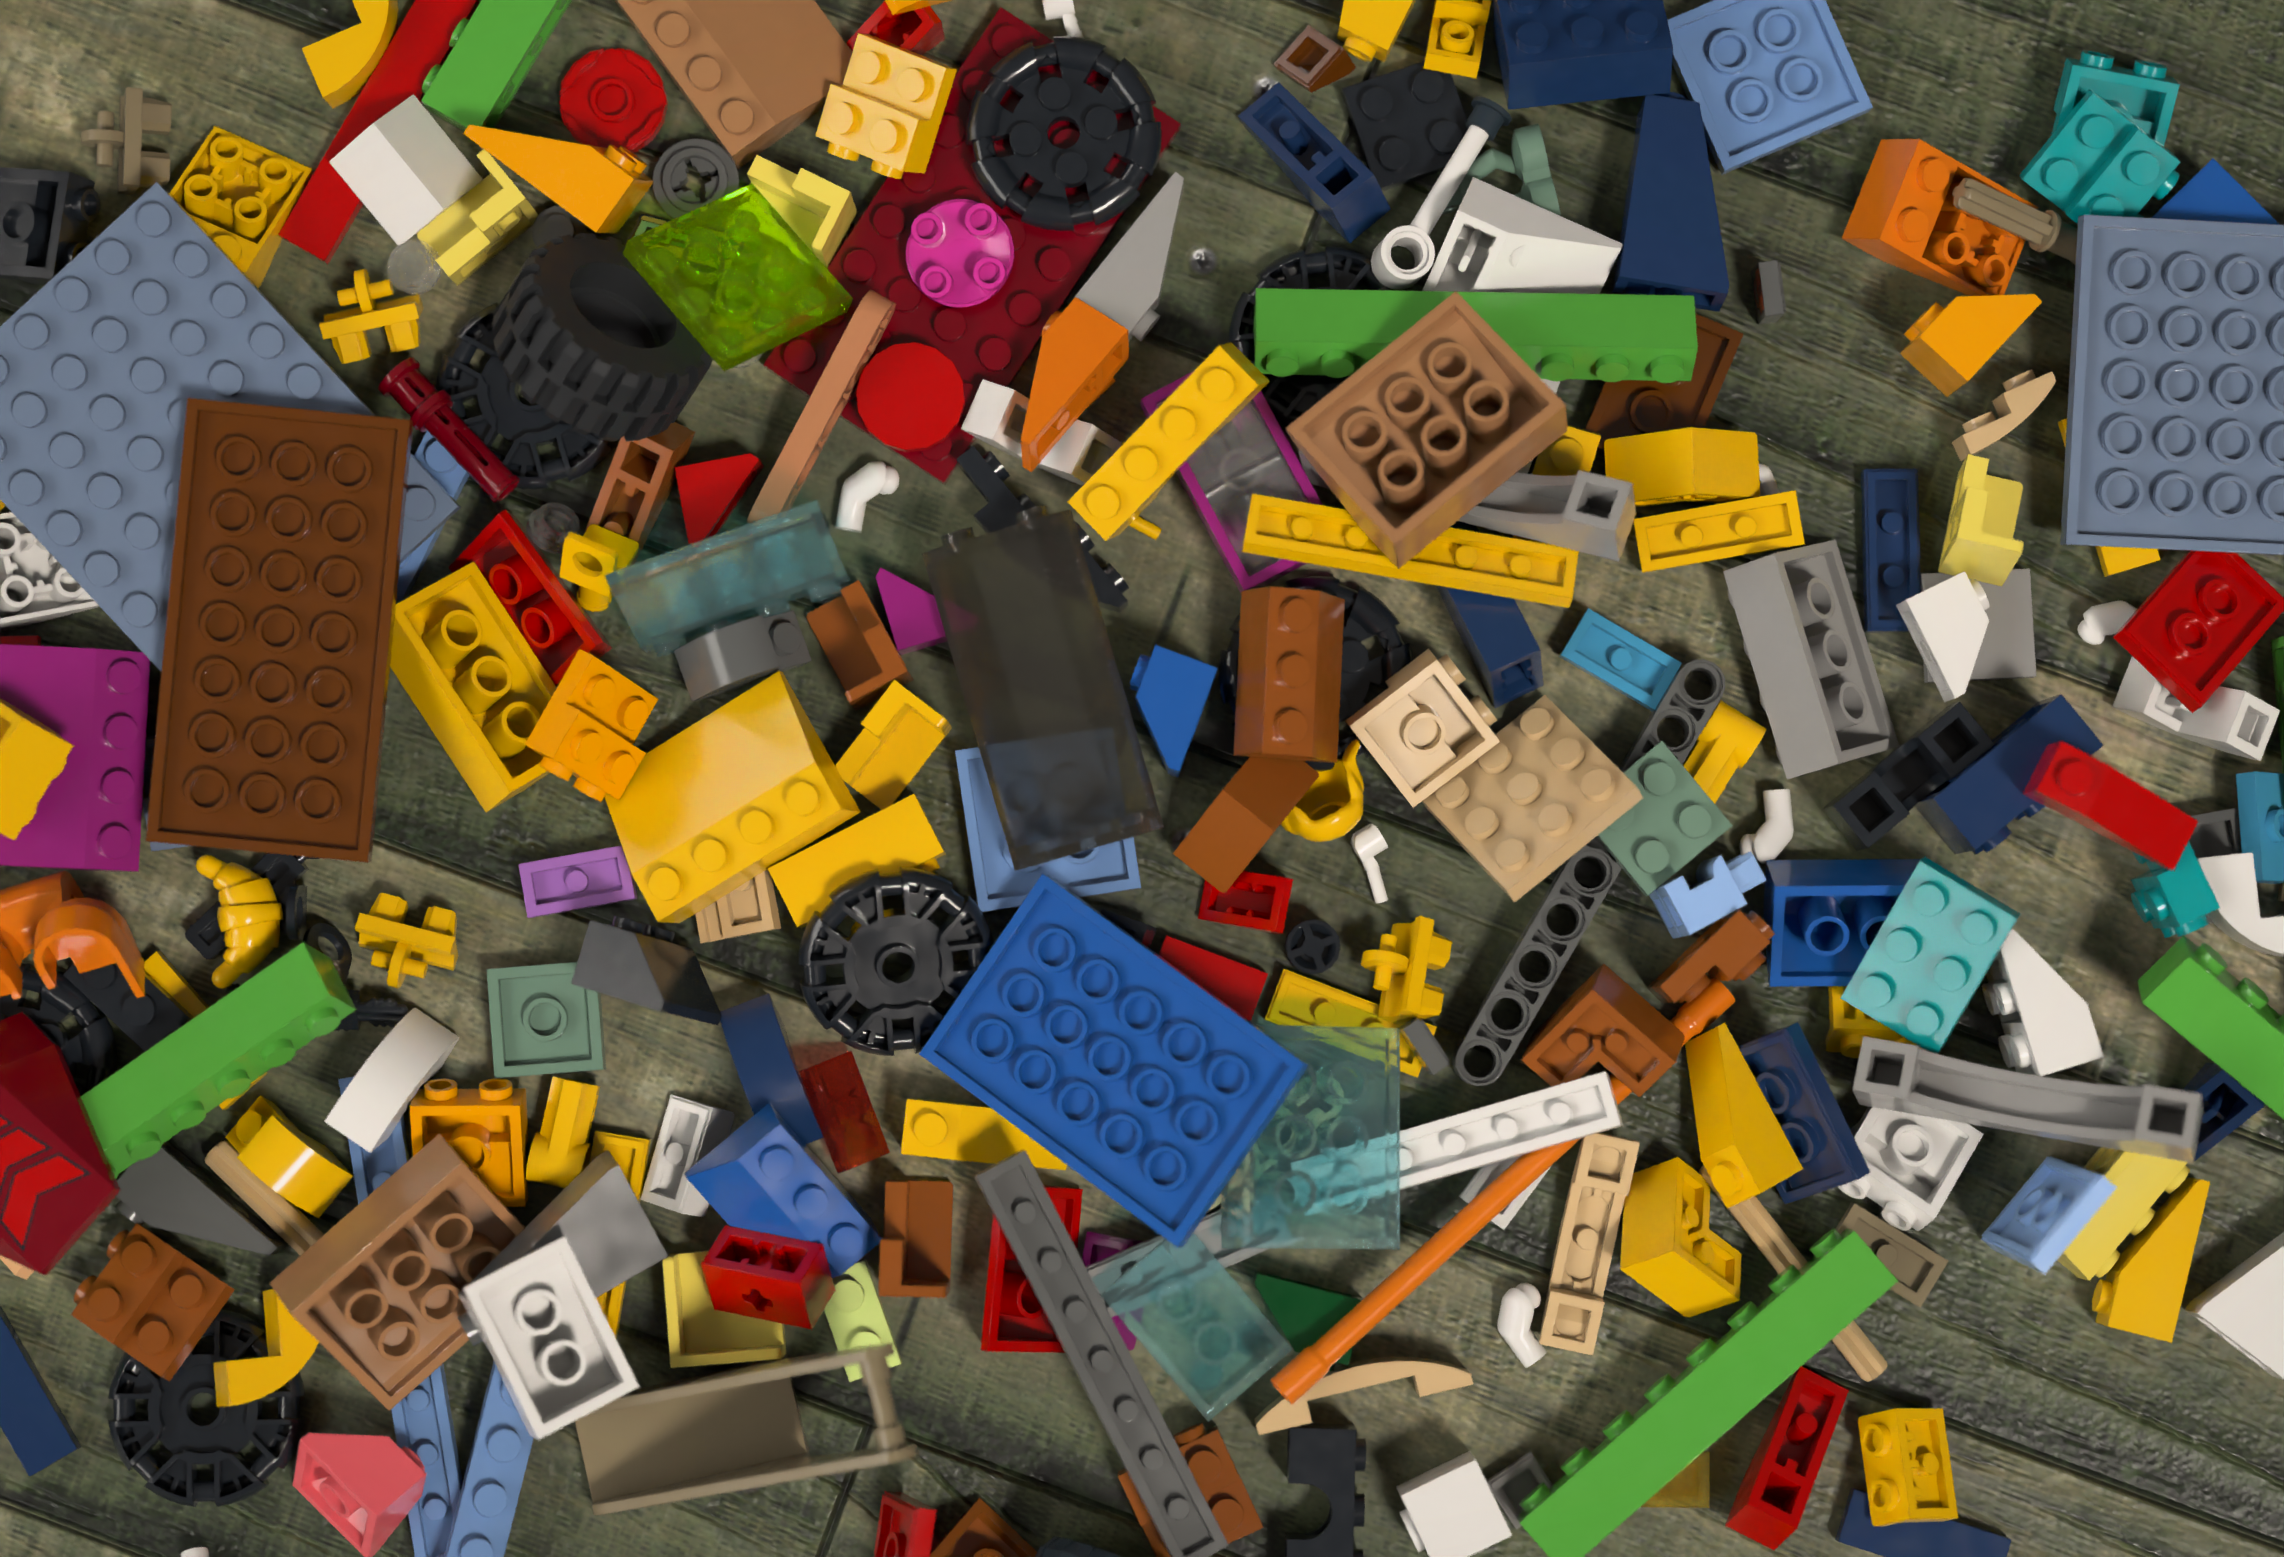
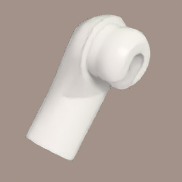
(860, 488)
(1776, 830)
(1515, 1322)

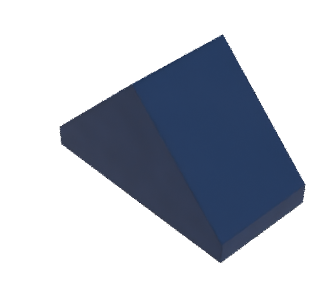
(2224, 1105)

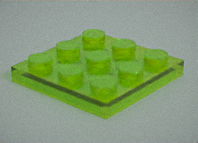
(737, 276)

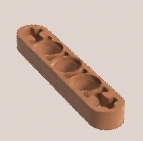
(824, 406)

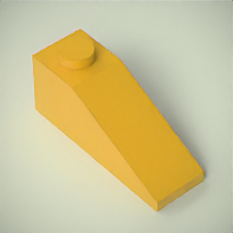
(1734, 1122)
(967, 1134)
(2151, 1274)

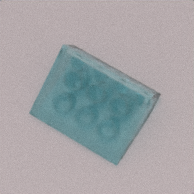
(730, 578)
(1330, 1153)

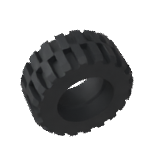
(596, 341)

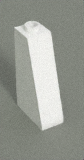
(2249, 1307)

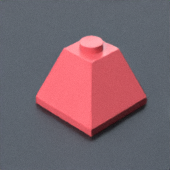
(359, 1484)

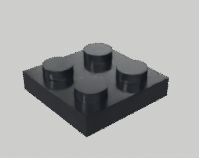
(1406, 123)

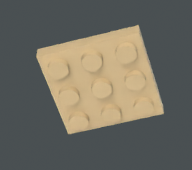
(1532, 799)

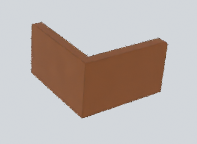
(858, 646)
(1244, 818)
(1609, 1026)
(916, 1239)

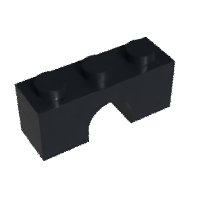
(1907, 776)
(1328, 1459)

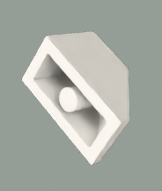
(1948, 630)

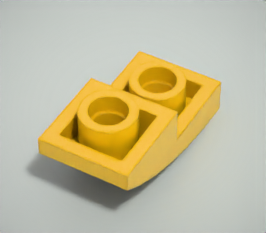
(1457, 36)

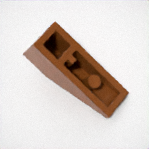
(640, 483)

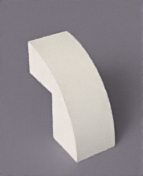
(999, 418)
(2226, 721)
(2236, 892)
(391, 1079)

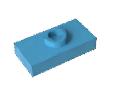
(1620, 659)
(2262, 822)

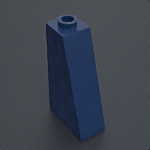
(1671, 209)
(1495, 640)

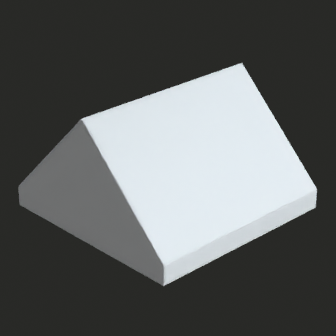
(405, 170)

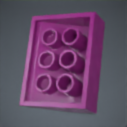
(101, 707)

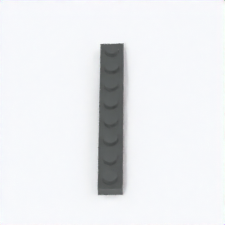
(1100, 1358)

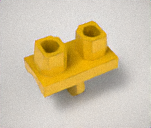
(349, 326)
(403, 947)
(1402, 969)

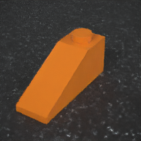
(1074, 364)

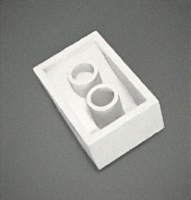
(549, 1338)

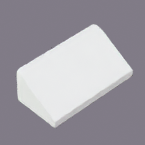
(685, 1137)

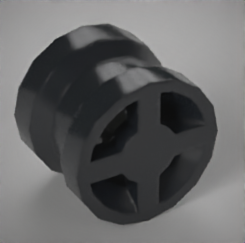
(1319, 943)

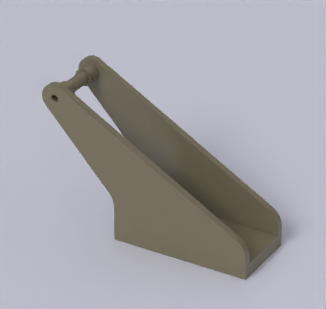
(726, 1432)

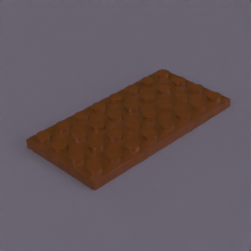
(279, 630)

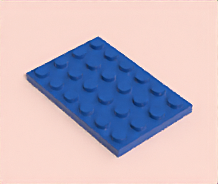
(1113, 1060)

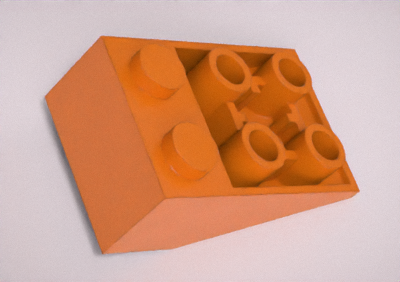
(1911, 221)

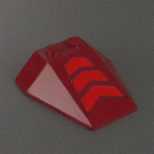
(49, 1152)

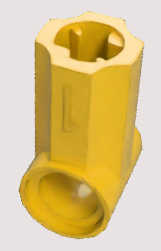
(1722, 748)
(562, 1144)

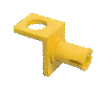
(590, 558)

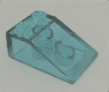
(1197, 1323)

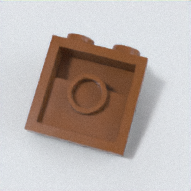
(1724, 951)
(150, 1300)
(1218, 1481)

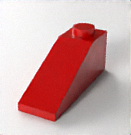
(2110, 804)
(1787, 1460)

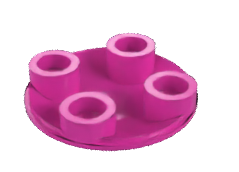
(959, 253)

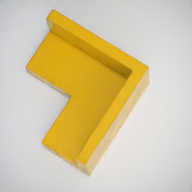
(1686, 465)
(892, 746)
(1670, 1241)

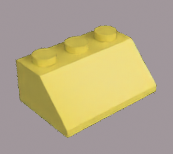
(2128, 1209)

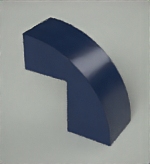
(768, 1064)

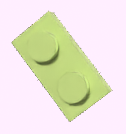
(858, 1315)

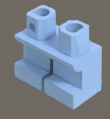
(1713, 897)

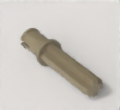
(2040, 228)

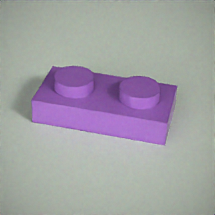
(576, 882)

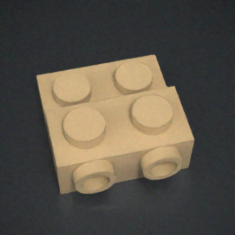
(1424, 726)

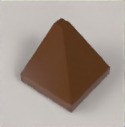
(1314, 60)

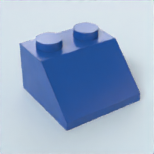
(1171, 701)

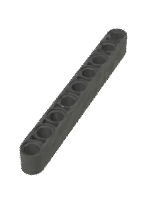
(1566, 891)

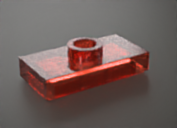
(844, 1112)

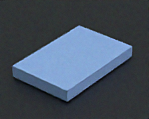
(2047, 1213)

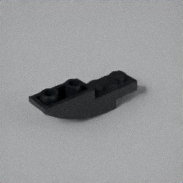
(988, 477)

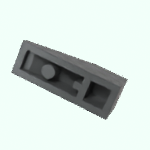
(183, 1199)

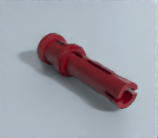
(433, 412)

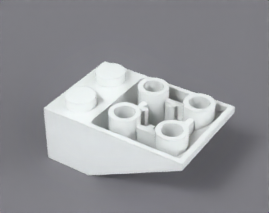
(1518, 248)
(33, 581)
(2039, 1012)

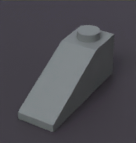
(1133, 273)

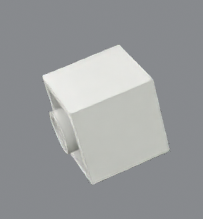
(1452, 1510)

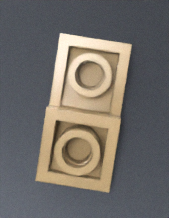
(2013, 407)

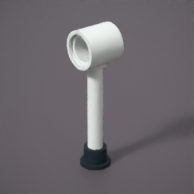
(1482, 126)

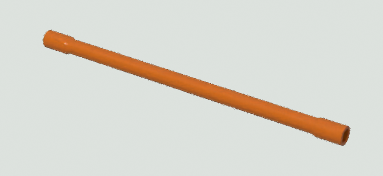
(1317, 1359)

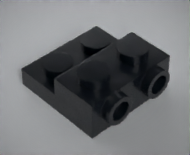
(43, 221)

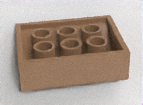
(745, 63)
(1429, 428)
(392, 1269)

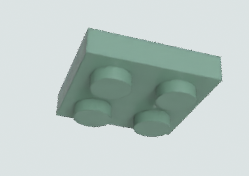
(1665, 826)
(543, 1021)

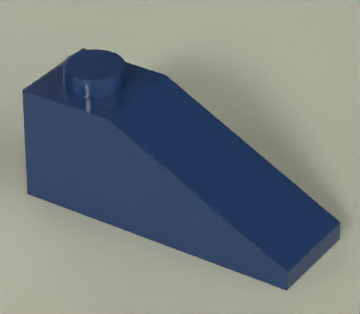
(1316, 162)

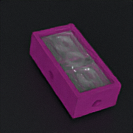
(1225, 471)

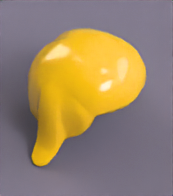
(1331, 803)

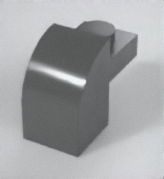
(741, 654)

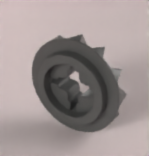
(672, 172)

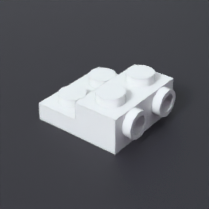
(1910, 1163)

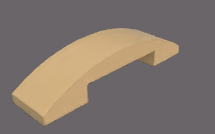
(1587, 1242)
(1428, 1376)

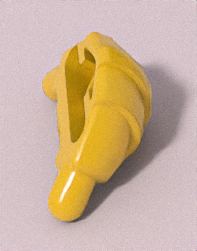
(246, 915)

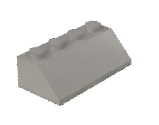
(1810, 658)

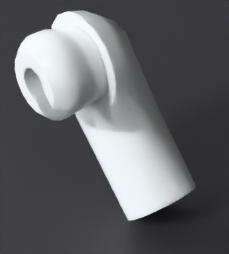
(2104, 620)

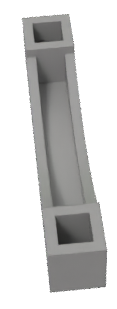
(1566, 511)
(2107, 1116)

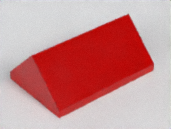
(533, 595)
(1011, 1311)

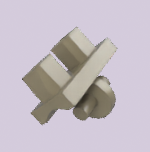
(136, 117)

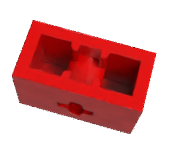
(768, 1277)

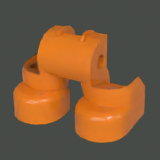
(61, 924)

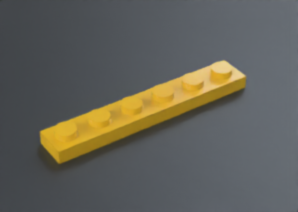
(1452, 560)

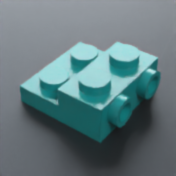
(2137, 93)
(2101, 164)
(2176, 898)

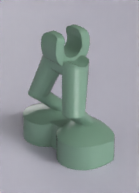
(1527, 162)

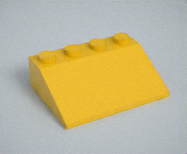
(728, 801)

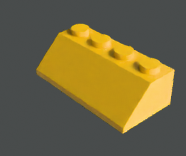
(473, 682)

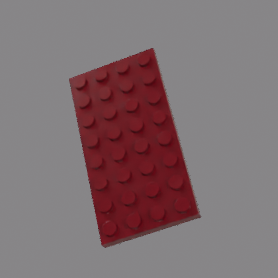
(983, 339)

